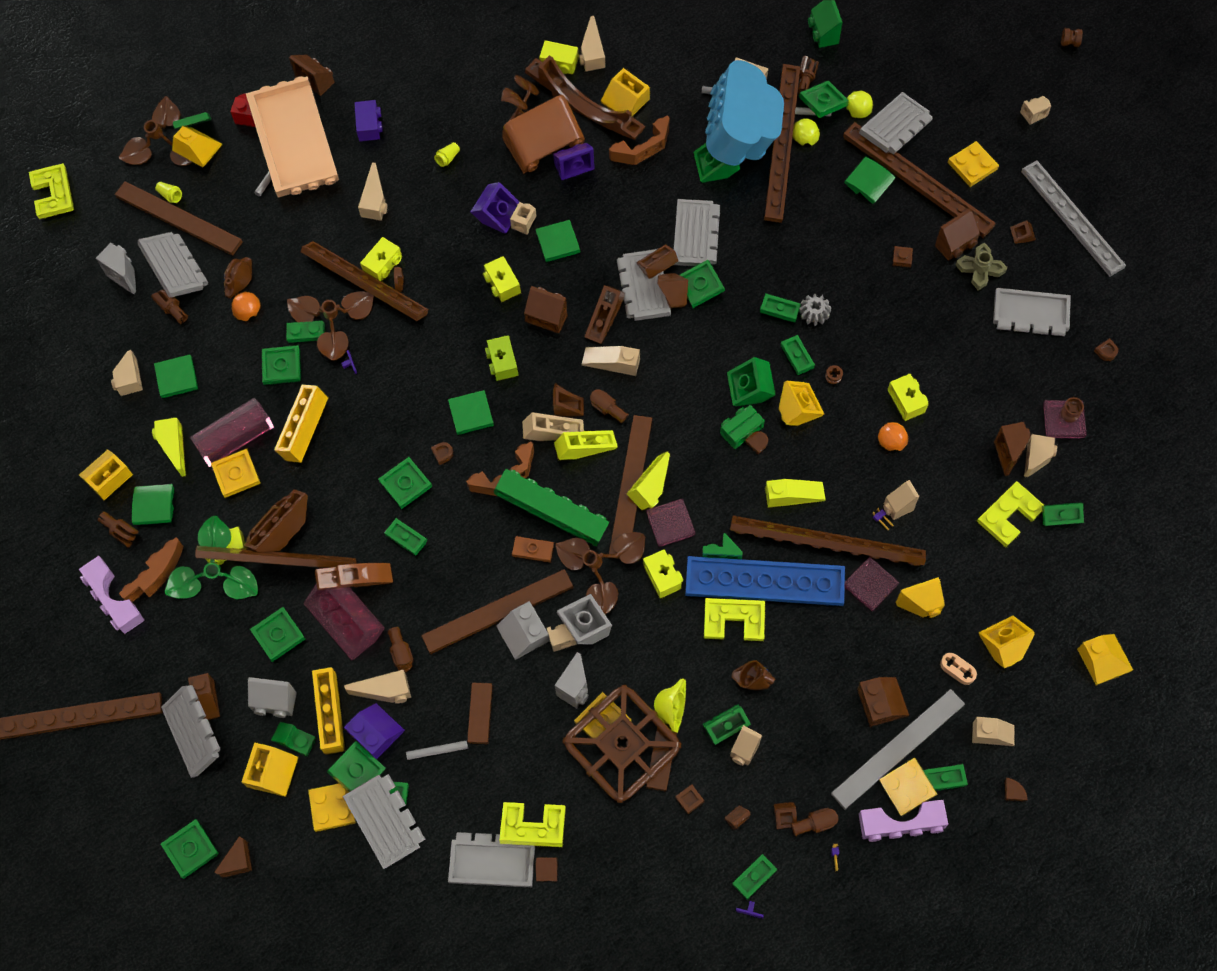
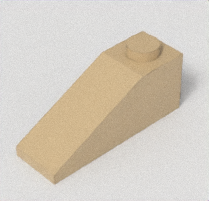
(591, 49)
(372, 201)
(613, 358)
(549, 427)
(387, 687)

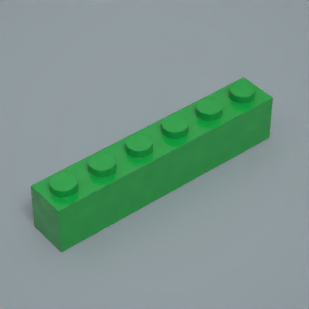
(551, 507)

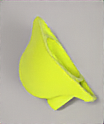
(671, 704)

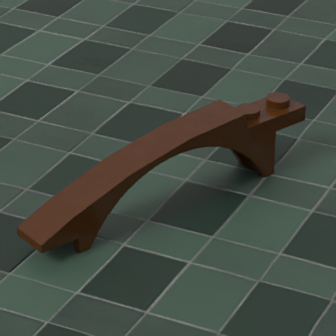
(552, 78)

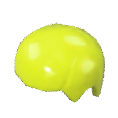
(860, 104)
(806, 132)

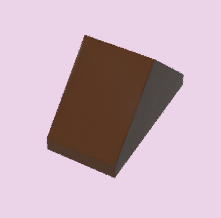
(236, 860)

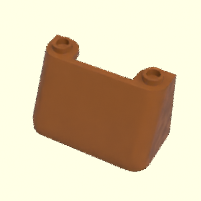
(541, 132)

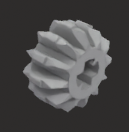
(815, 309)

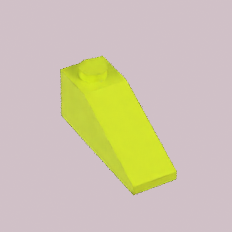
(170, 437)
(582, 444)
(650, 484)
(793, 492)

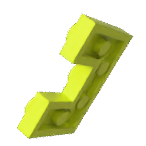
(60, 198)
(996, 517)
(749, 611)
(517, 832)

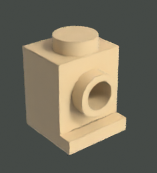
(1035, 109)
(523, 217)
(560, 637)

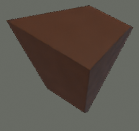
(674, 288)
(567, 403)

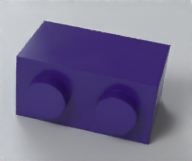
(367, 120)

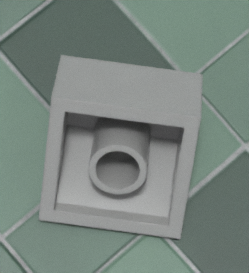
(118, 266)
(585, 620)
(523, 630)
(572, 683)
(271, 697)

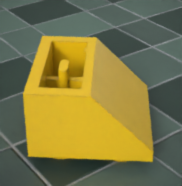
(626, 93)
(106, 474)
(269, 770)

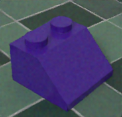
(574, 160)
(495, 207)
(374, 730)

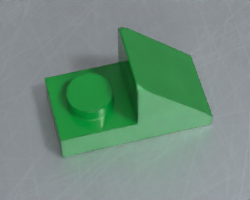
(728, 551)
(293, 738)

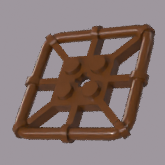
(622, 757)

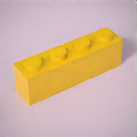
(301, 423)
(328, 711)

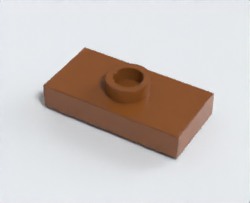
(533, 549)

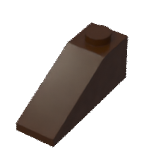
(604, 313)

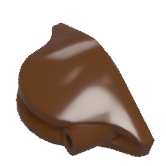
(237, 276)
(753, 676)

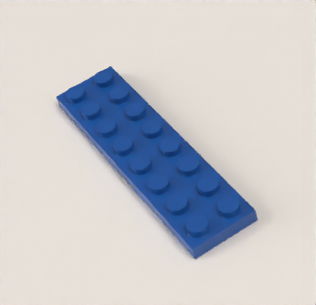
(765, 581)

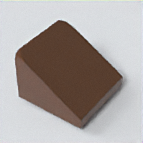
(1022, 232)
(785, 814)
(737, 817)
(546, 869)

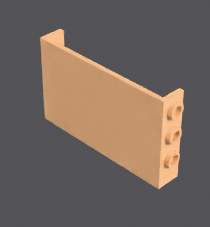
(292, 137)

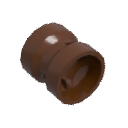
(1071, 37)
(1072, 405)

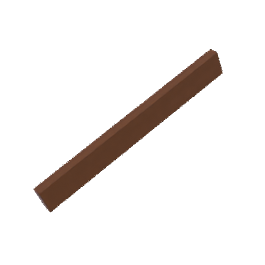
(178, 218)
(364, 280)
(632, 472)
(272, 557)
(496, 611)

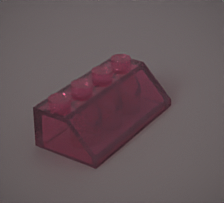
(232, 431)
(345, 618)

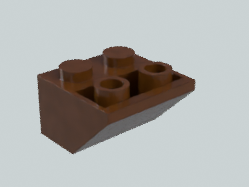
(545, 309)

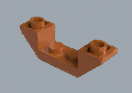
(622, 153)
(479, 482)

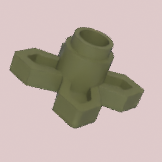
(981, 266)

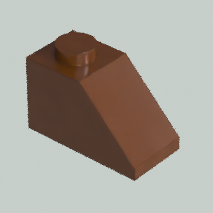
(206, 692)

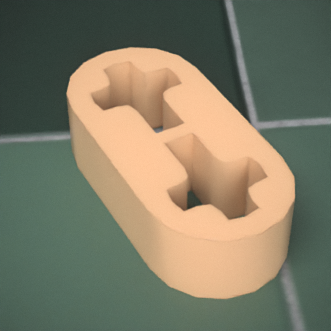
(960, 664)

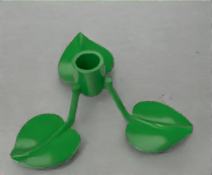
(238, 585)

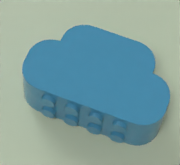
(743, 115)

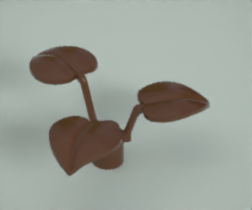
(512, 97)
(137, 150)
(332, 344)
(576, 553)

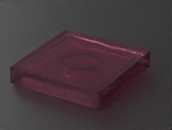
(1059, 428)
(670, 522)
(871, 584)

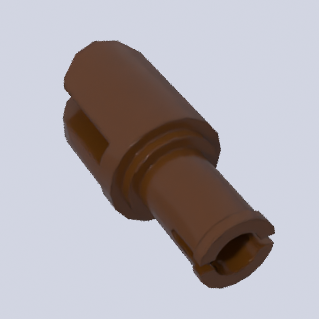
(807, 73)
(169, 305)
(607, 405)
(119, 529)
(400, 650)
(816, 821)

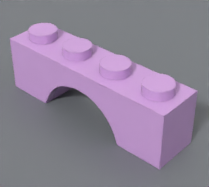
(99, 577)
(877, 824)

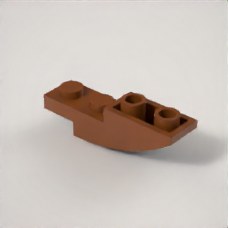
(161, 566)
(353, 575)

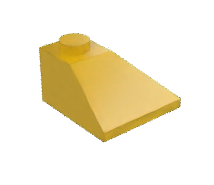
(194, 145)
(799, 403)
(922, 599)
(1007, 641)
(1104, 658)

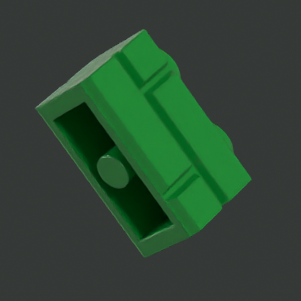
(741, 426)
(726, 724)

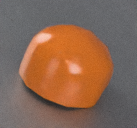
(245, 306)
(893, 436)

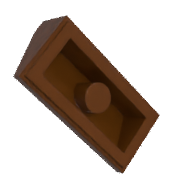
(658, 261)

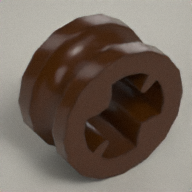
(828, 376)

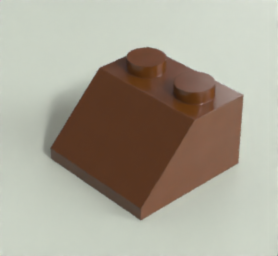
(318, 76)
(958, 235)
(1010, 444)
(882, 700)

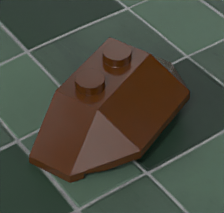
(279, 524)

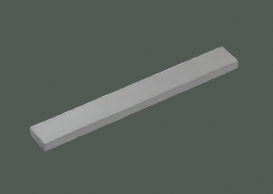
(1073, 218)
(897, 749)

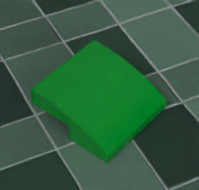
(869, 179)
(152, 504)

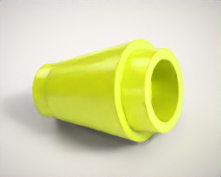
(445, 155)
(169, 192)

